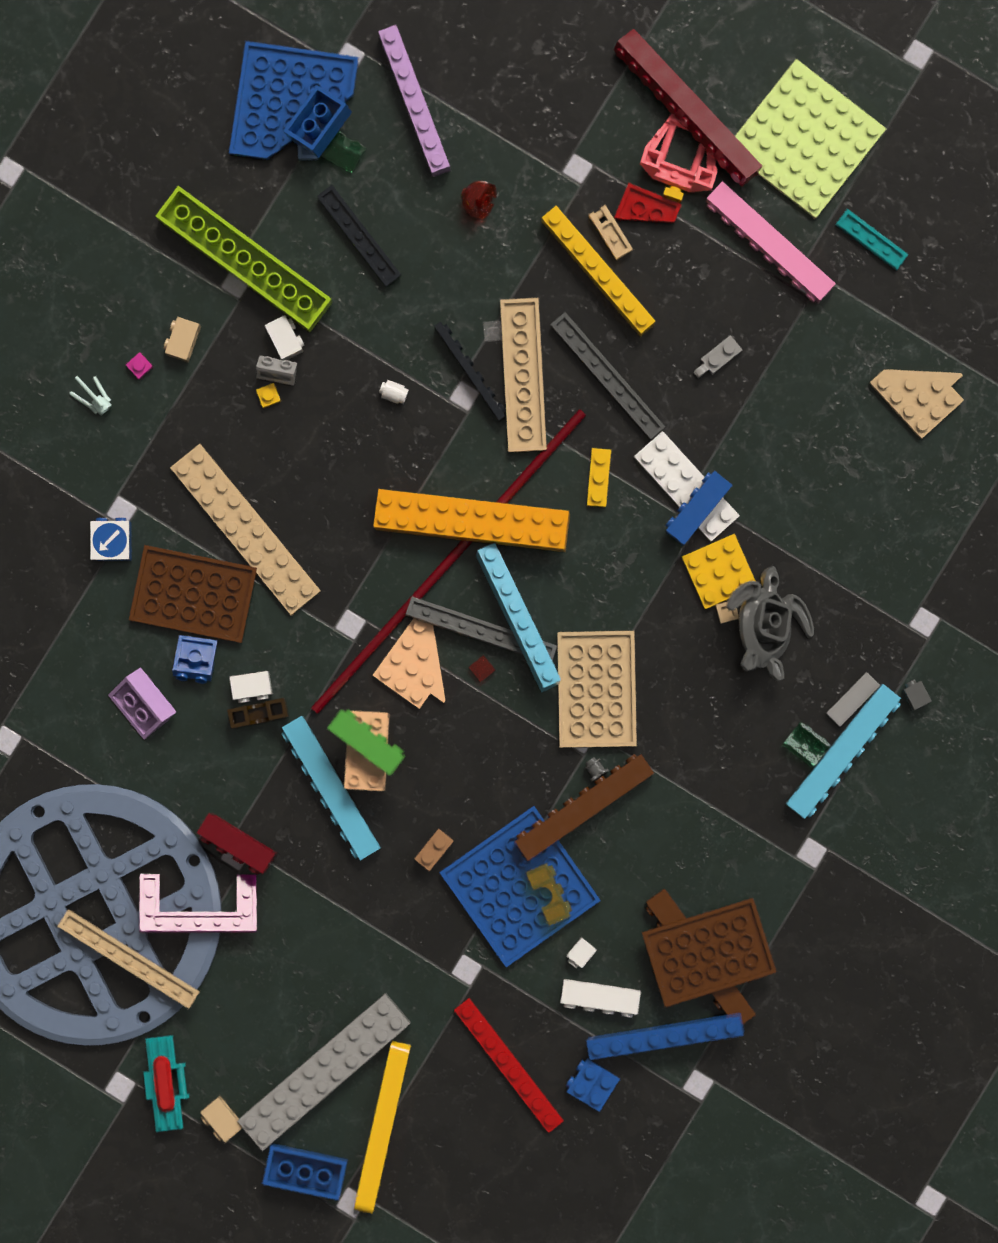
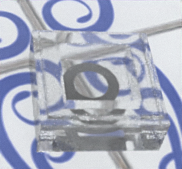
(492, 331)

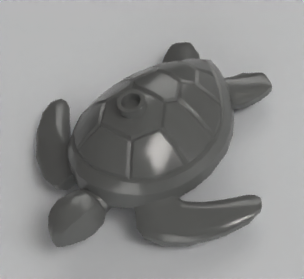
(767, 621)

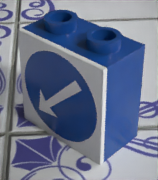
(110, 540)

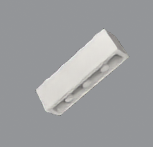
(600, 997)

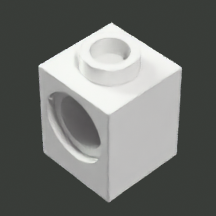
(580, 953)

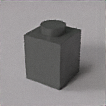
(916, 694)

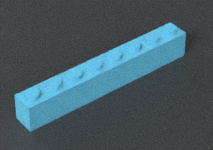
(518, 617)
(843, 750)
(331, 788)

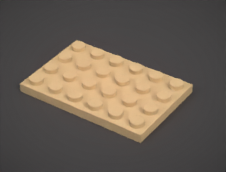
(597, 689)

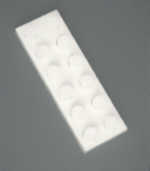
(679, 479)

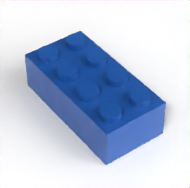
(305, 1171)

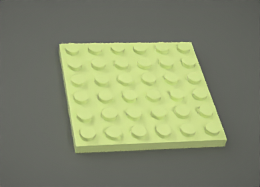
(808, 138)

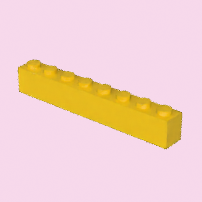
(598, 271)

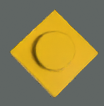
(673, 193)
(268, 395)

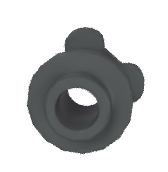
(595, 768)

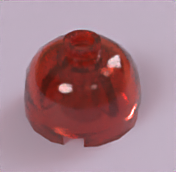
(477, 198)

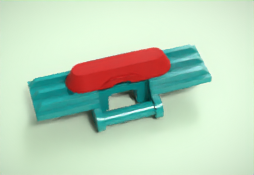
(159, 1083)

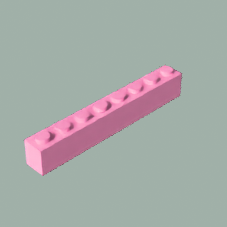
(769, 242)

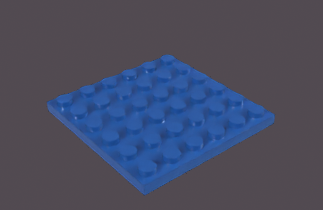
(500, 898)

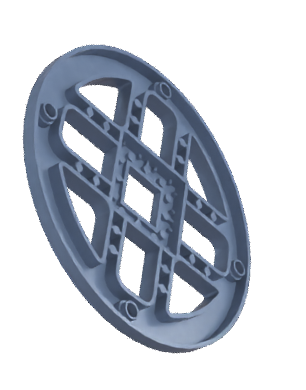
(103, 873)

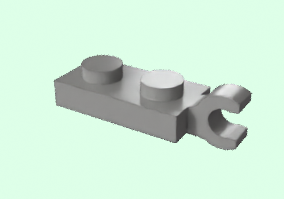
(718, 356)

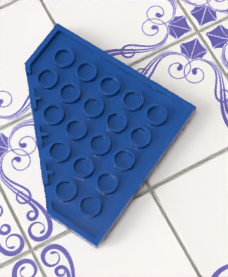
(274, 88)

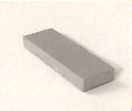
(853, 699)

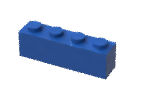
(698, 508)

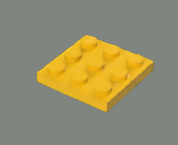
(718, 570)

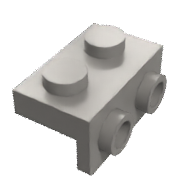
(276, 370)

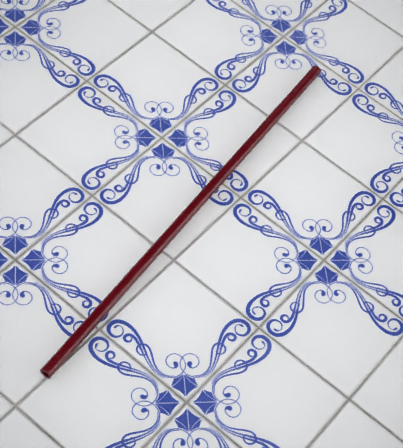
(444, 566)

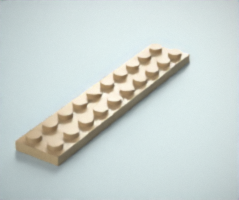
(245, 529)

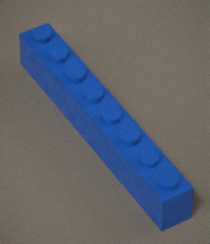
(665, 1036)

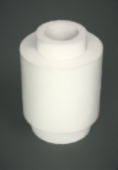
(393, 392)

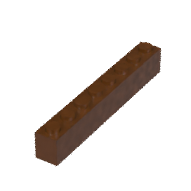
(584, 807)
(727, 999)

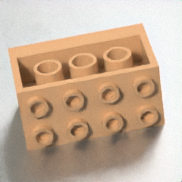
(360, 771)

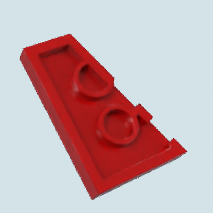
(646, 206)

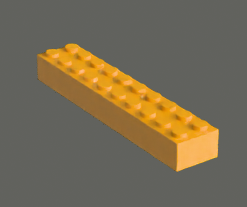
(471, 520)

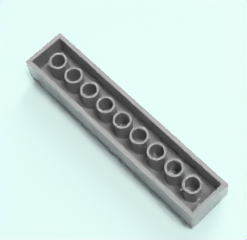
(324, 1071)

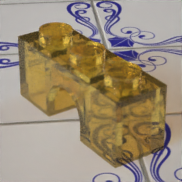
(543, 877)

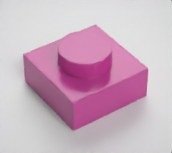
(139, 365)

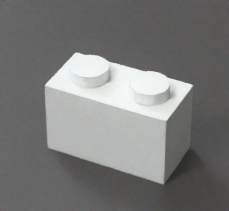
(284, 338)
(251, 686)

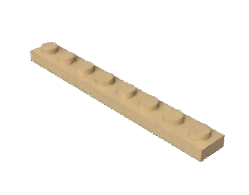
(128, 959)

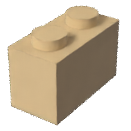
(182, 339)
(221, 1118)

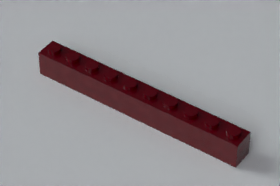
(687, 107)

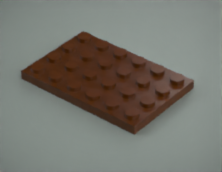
(193, 594)
(709, 952)

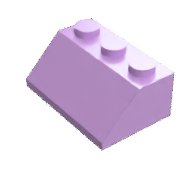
(142, 703)

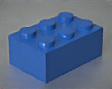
(317, 121)

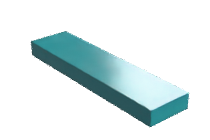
(871, 239)

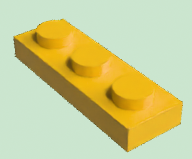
(598, 477)

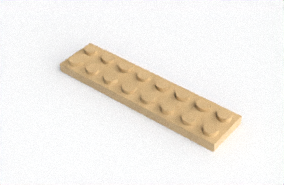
(523, 375)

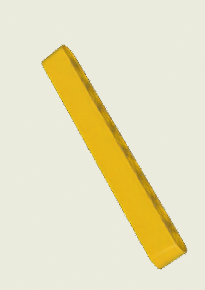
(382, 1127)

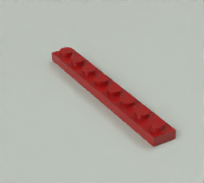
(508, 1065)

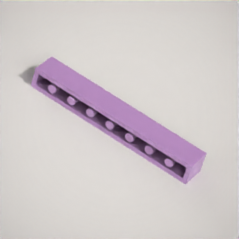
(414, 100)

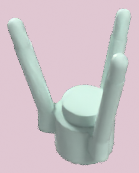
(101, 404)

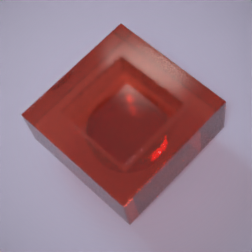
(482, 668)

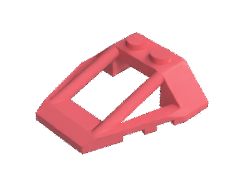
(654, 162)

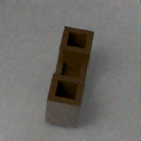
(258, 713)

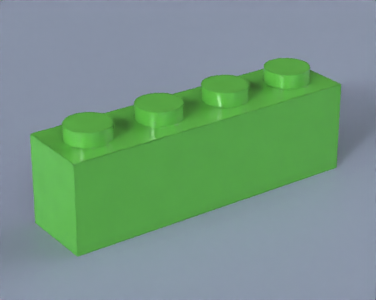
(366, 742)

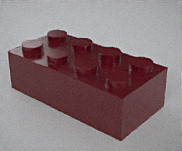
(236, 842)

